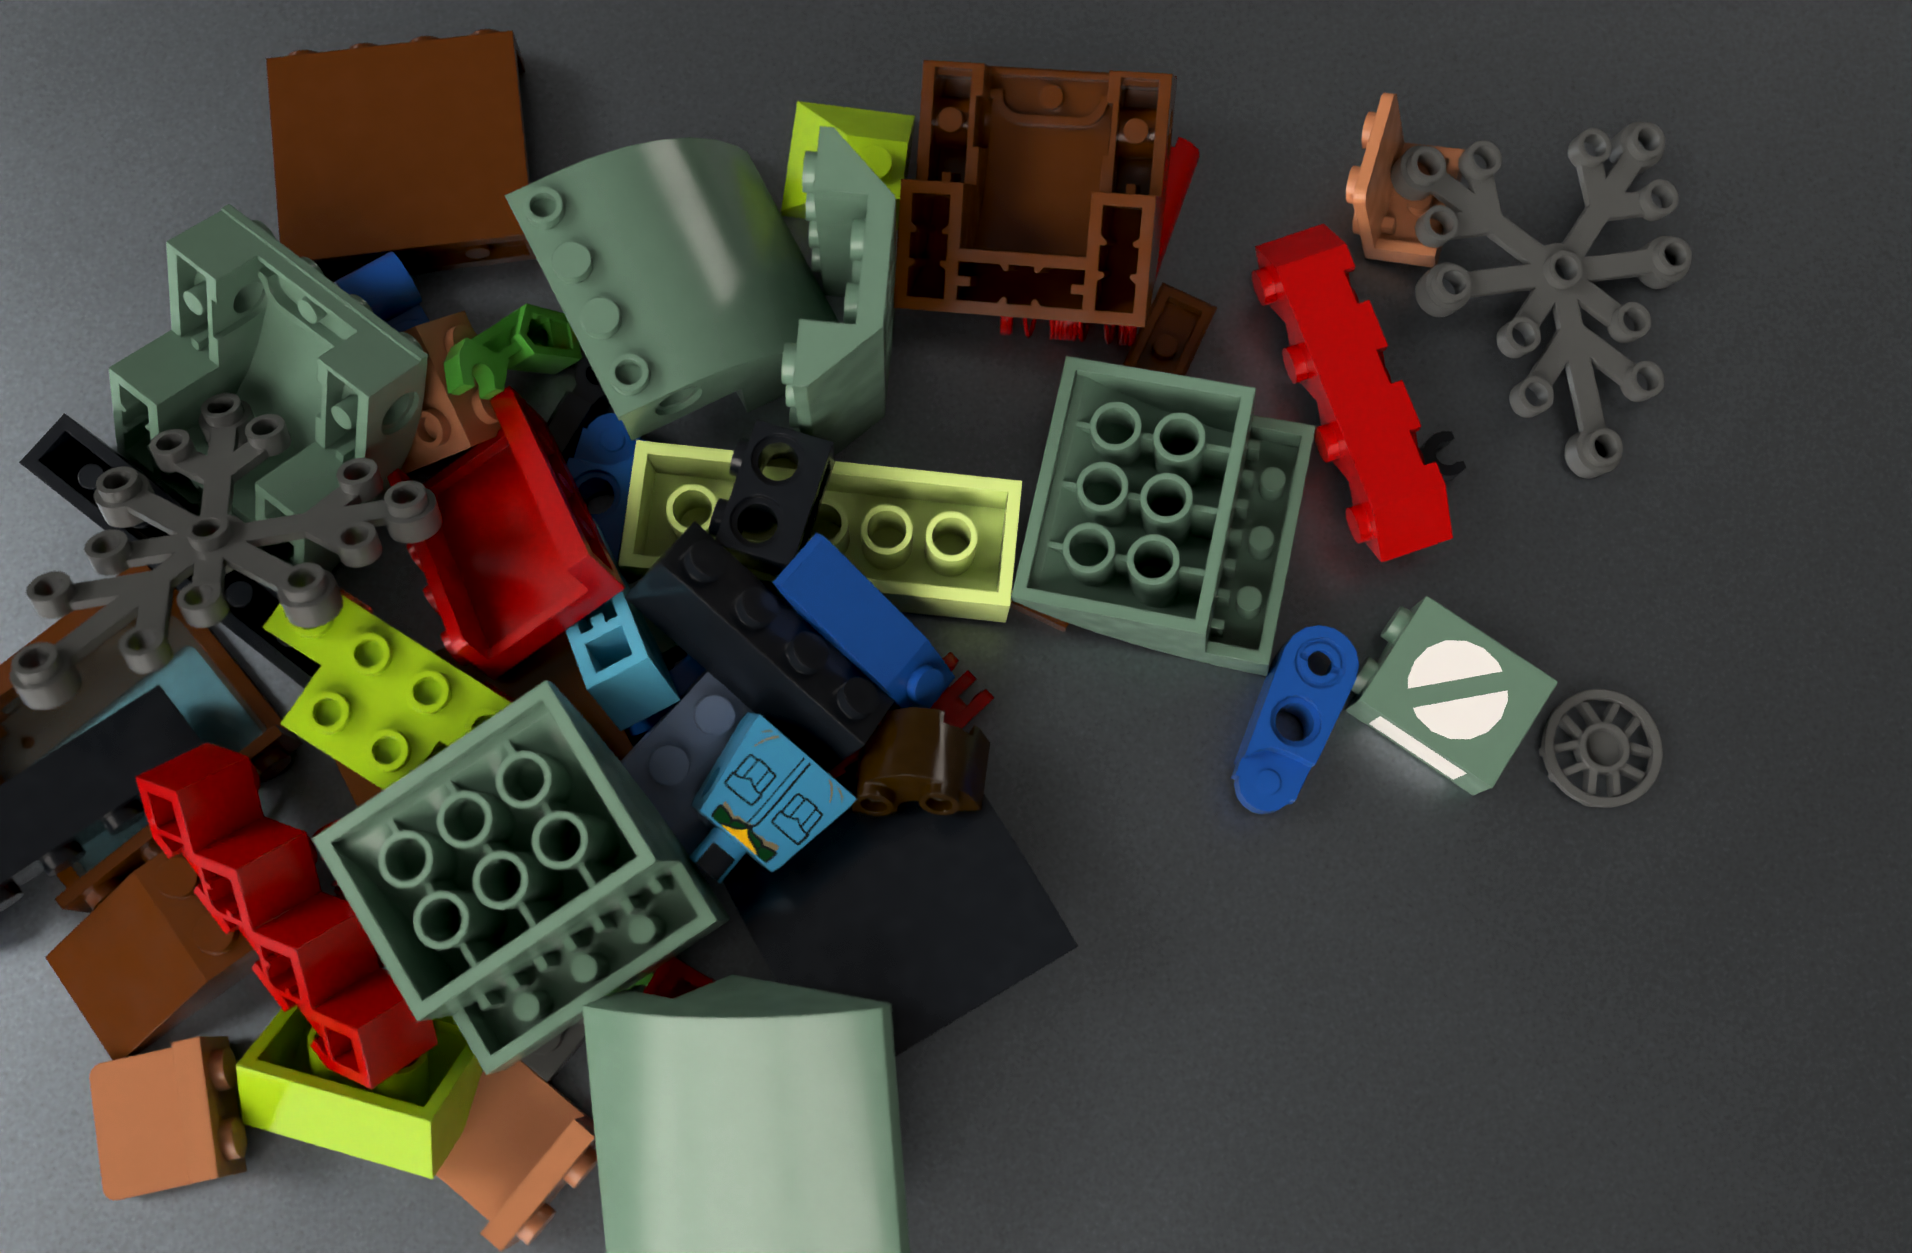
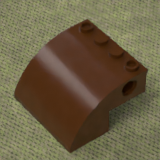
(1036, 193)

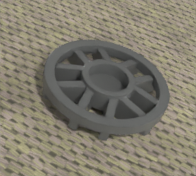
(1602, 748)

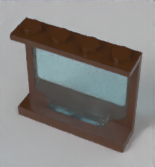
(200, 681)

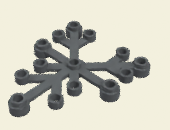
(1573, 346)
(208, 549)

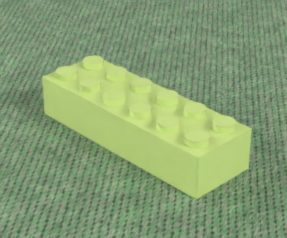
(915, 534)

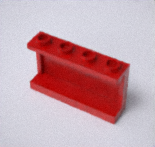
(513, 545)

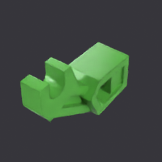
(522, 341)

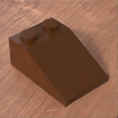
(149, 957)

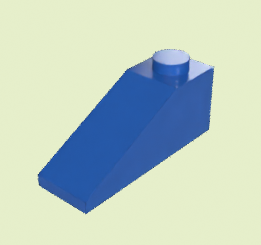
(863, 625)

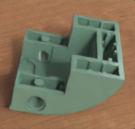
(672, 275)
(287, 344)

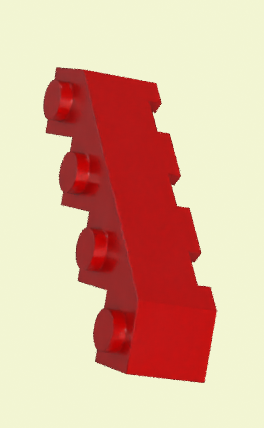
(1363, 415)
(266, 885)

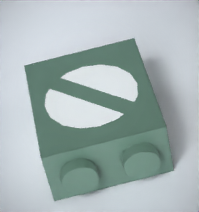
(1449, 695)

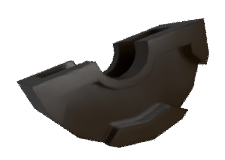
(921, 761)

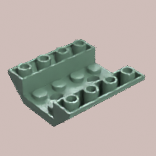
(836, 369)

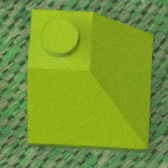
(876, 136)

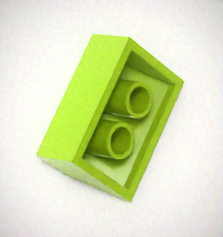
(400, 1123)

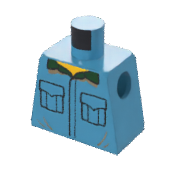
(763, 800)

